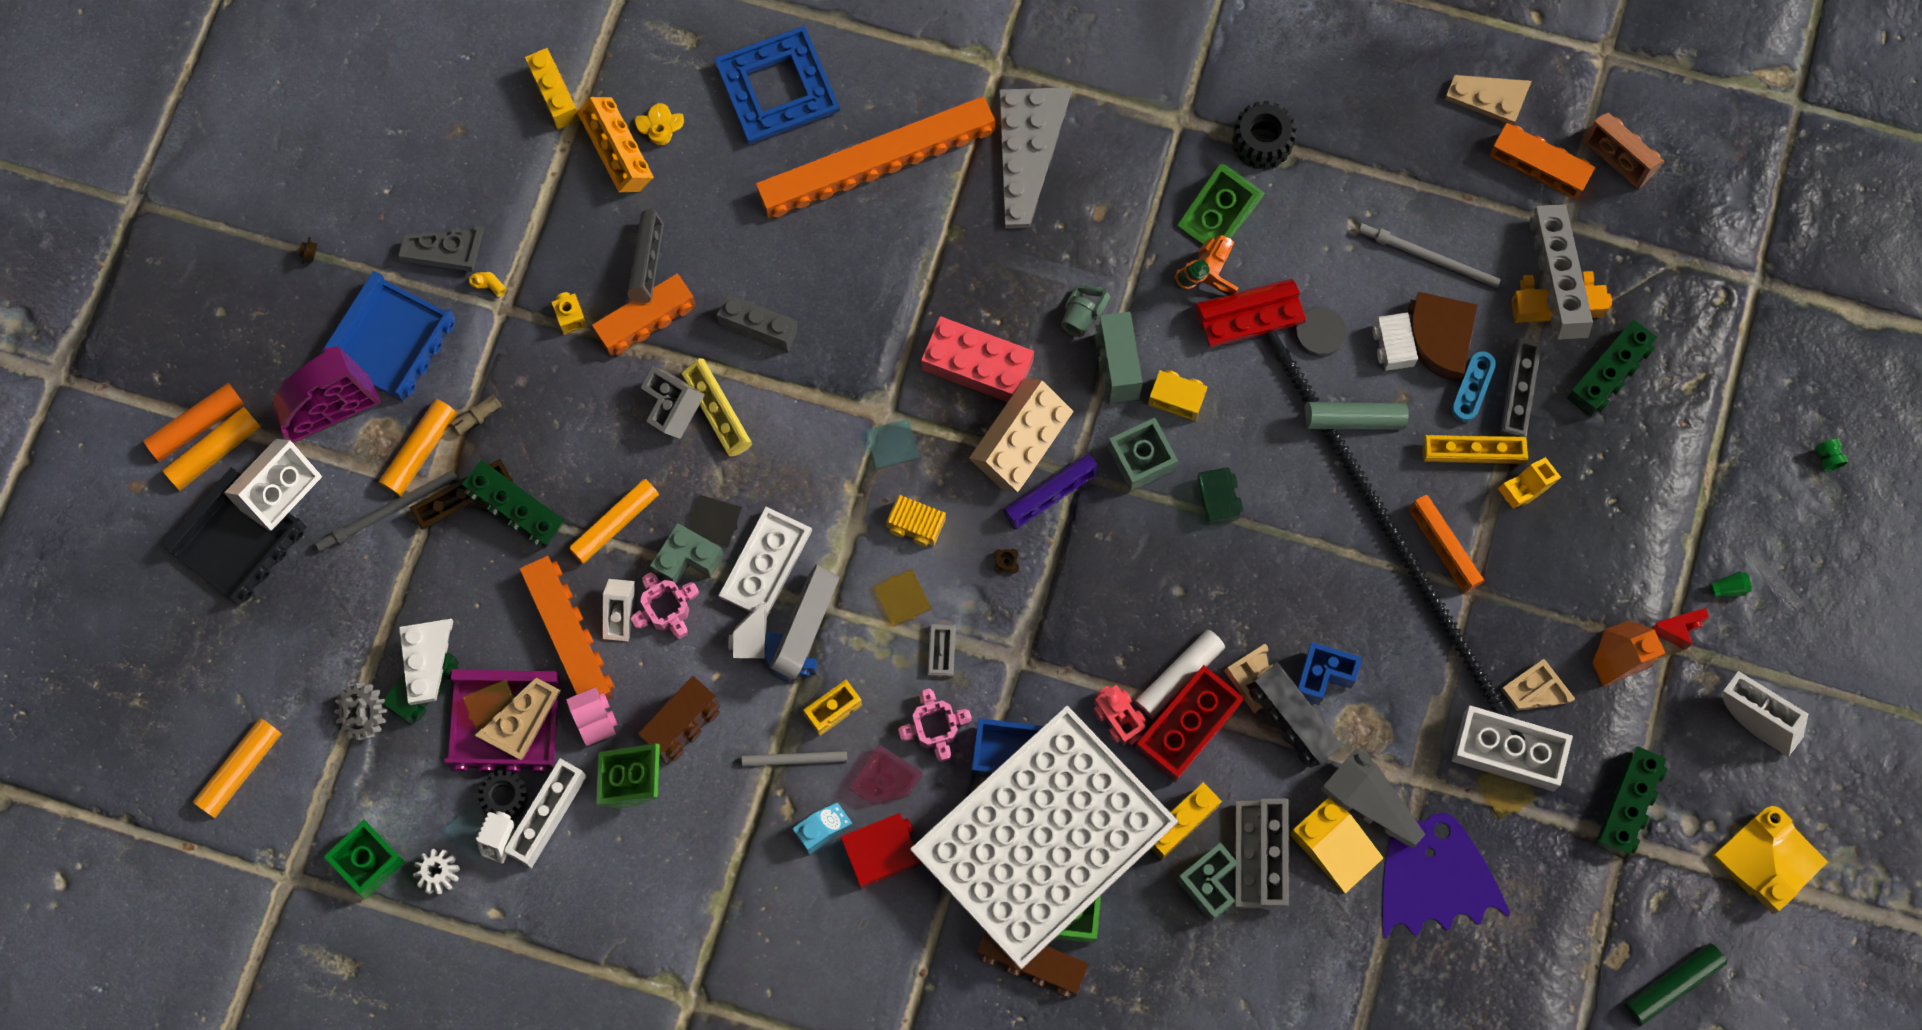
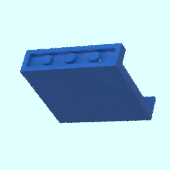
(392, 335)

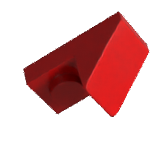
(1675, 628)

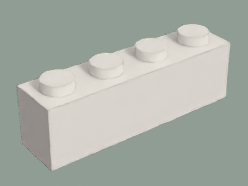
(545, 813)

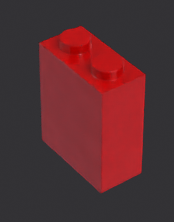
(881, 850)

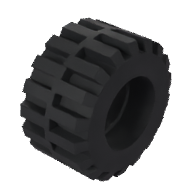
(1265, 117)

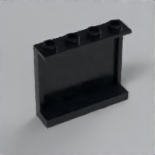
(229, 545)

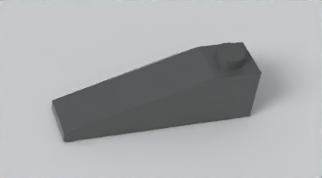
(1363, 787)

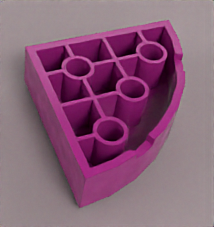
(322, 395)

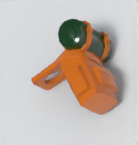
(1207, 267)

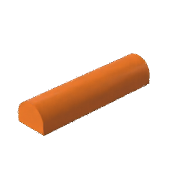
(193, 422)
(1445, 544)

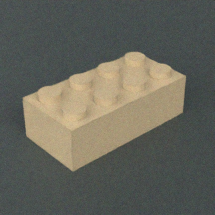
(1021, 434)

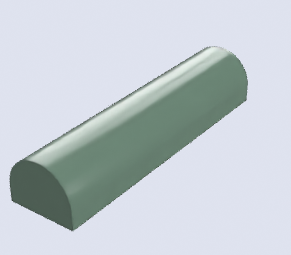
(1356, 415)

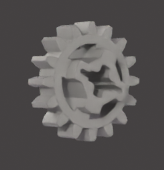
(360, 711)

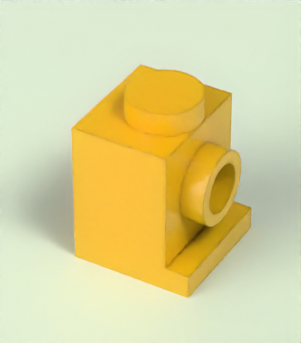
(572, 319)

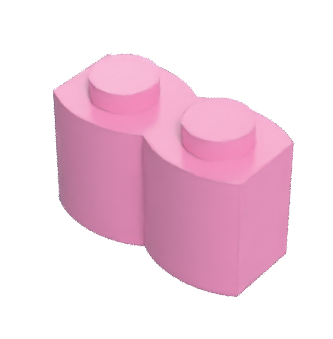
(591, 716)

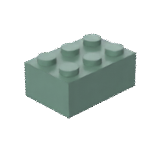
(1118, 357)

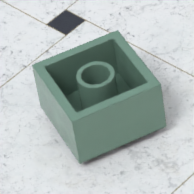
(1142, 454)

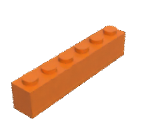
(564, 627)

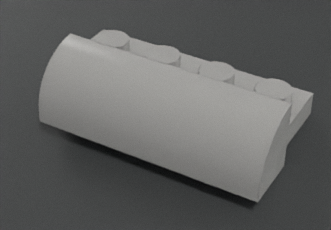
(1262, 854)

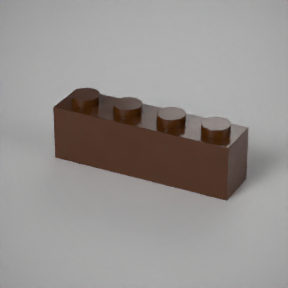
(1046, 968)

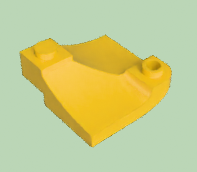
(1770, 859)

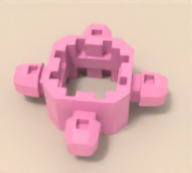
(654, 590)
(929, 707)

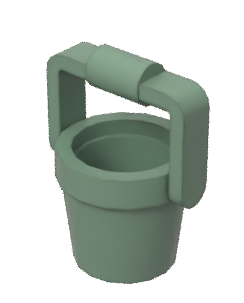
(1081, 311)

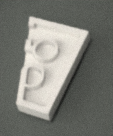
(423, 658)

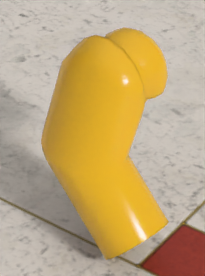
(487, 280)

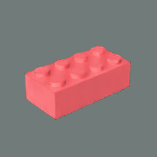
(976, 359)

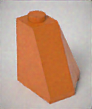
(1626, 651)

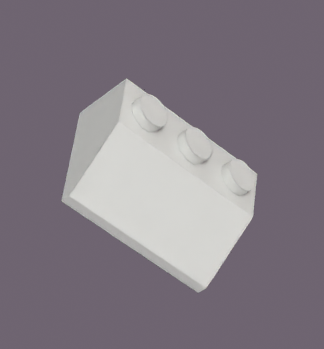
(273, 483)

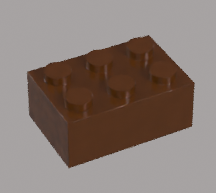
(681, 720)

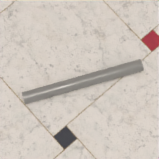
(796, 758)

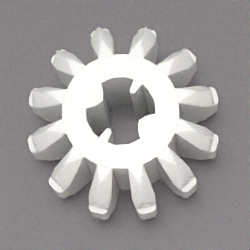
(434, 862)

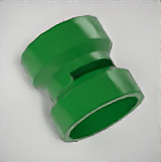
(1831, 454)

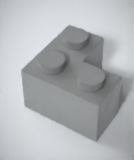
(675, 402)

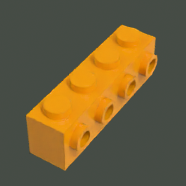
(615, 144)

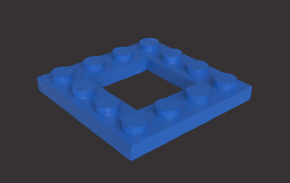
(789, 45)

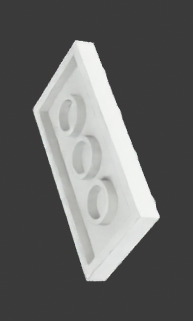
(765, 561)

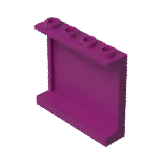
(473, 752)

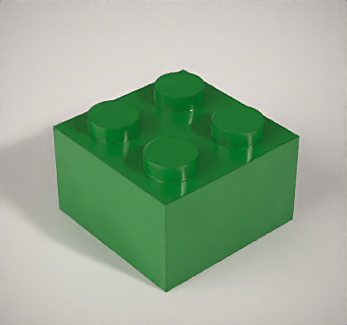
(364, 859)

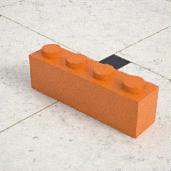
(1542, 161)
(637, 320)

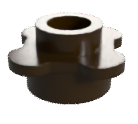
(308, 250)
(1001, 555)

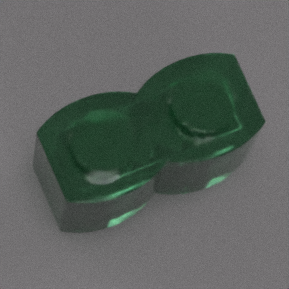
(1219, 496)

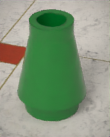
(1733, 585)

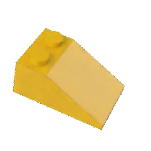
(1337, 844)

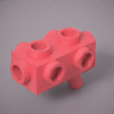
(1115, 708)

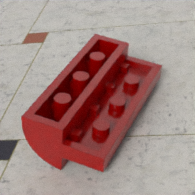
(1250, 312)

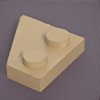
(1245, 670)
(1537, 688)

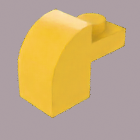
(1529, 483)

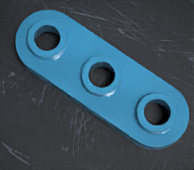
(1477, 378)

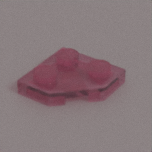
(885, 778)

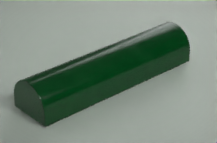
(1675, 984)

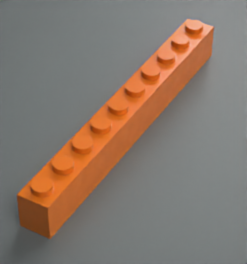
(876, 157)

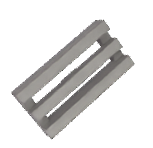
(940, 672)

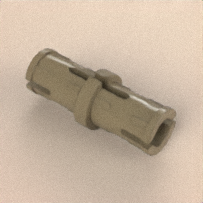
(476, 414)

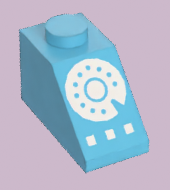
(822, 827)

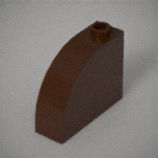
(1442, 333)

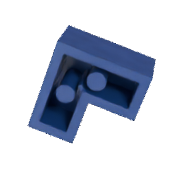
(1324, 666)

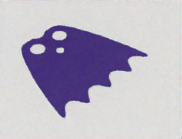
(1439, 885)

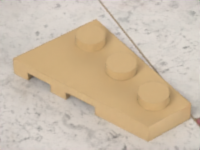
(1489, 96)
(521, 720)

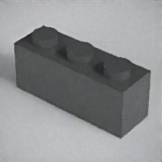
(757, 322)

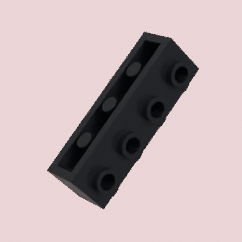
(1293, 715)

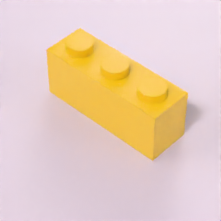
(552, 88)
(1190, 815)

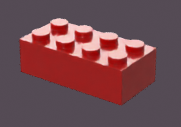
(1189, 724)

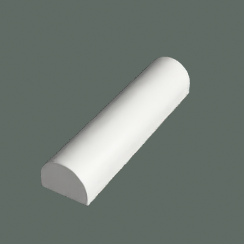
(1179, 674)

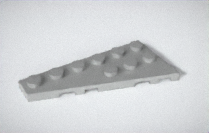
(1029, 136)

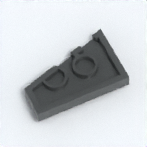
(446, 250)

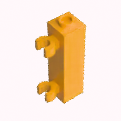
(1531, 303)

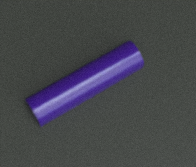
(1051, 491)

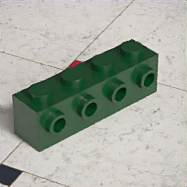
(1612, 367)
(514, 503)
(1630, 802)

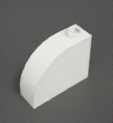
(1765, 713)

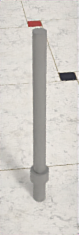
(1383, 237)

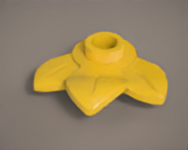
(659, 124)

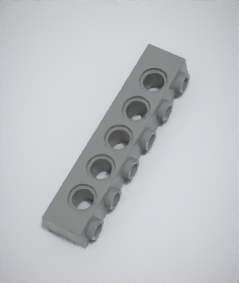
(1561, 272)

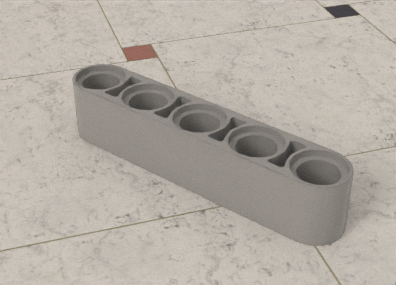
(804, 622)

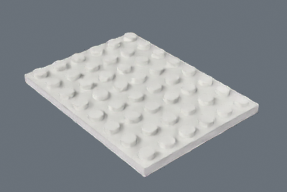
(1044, 836)

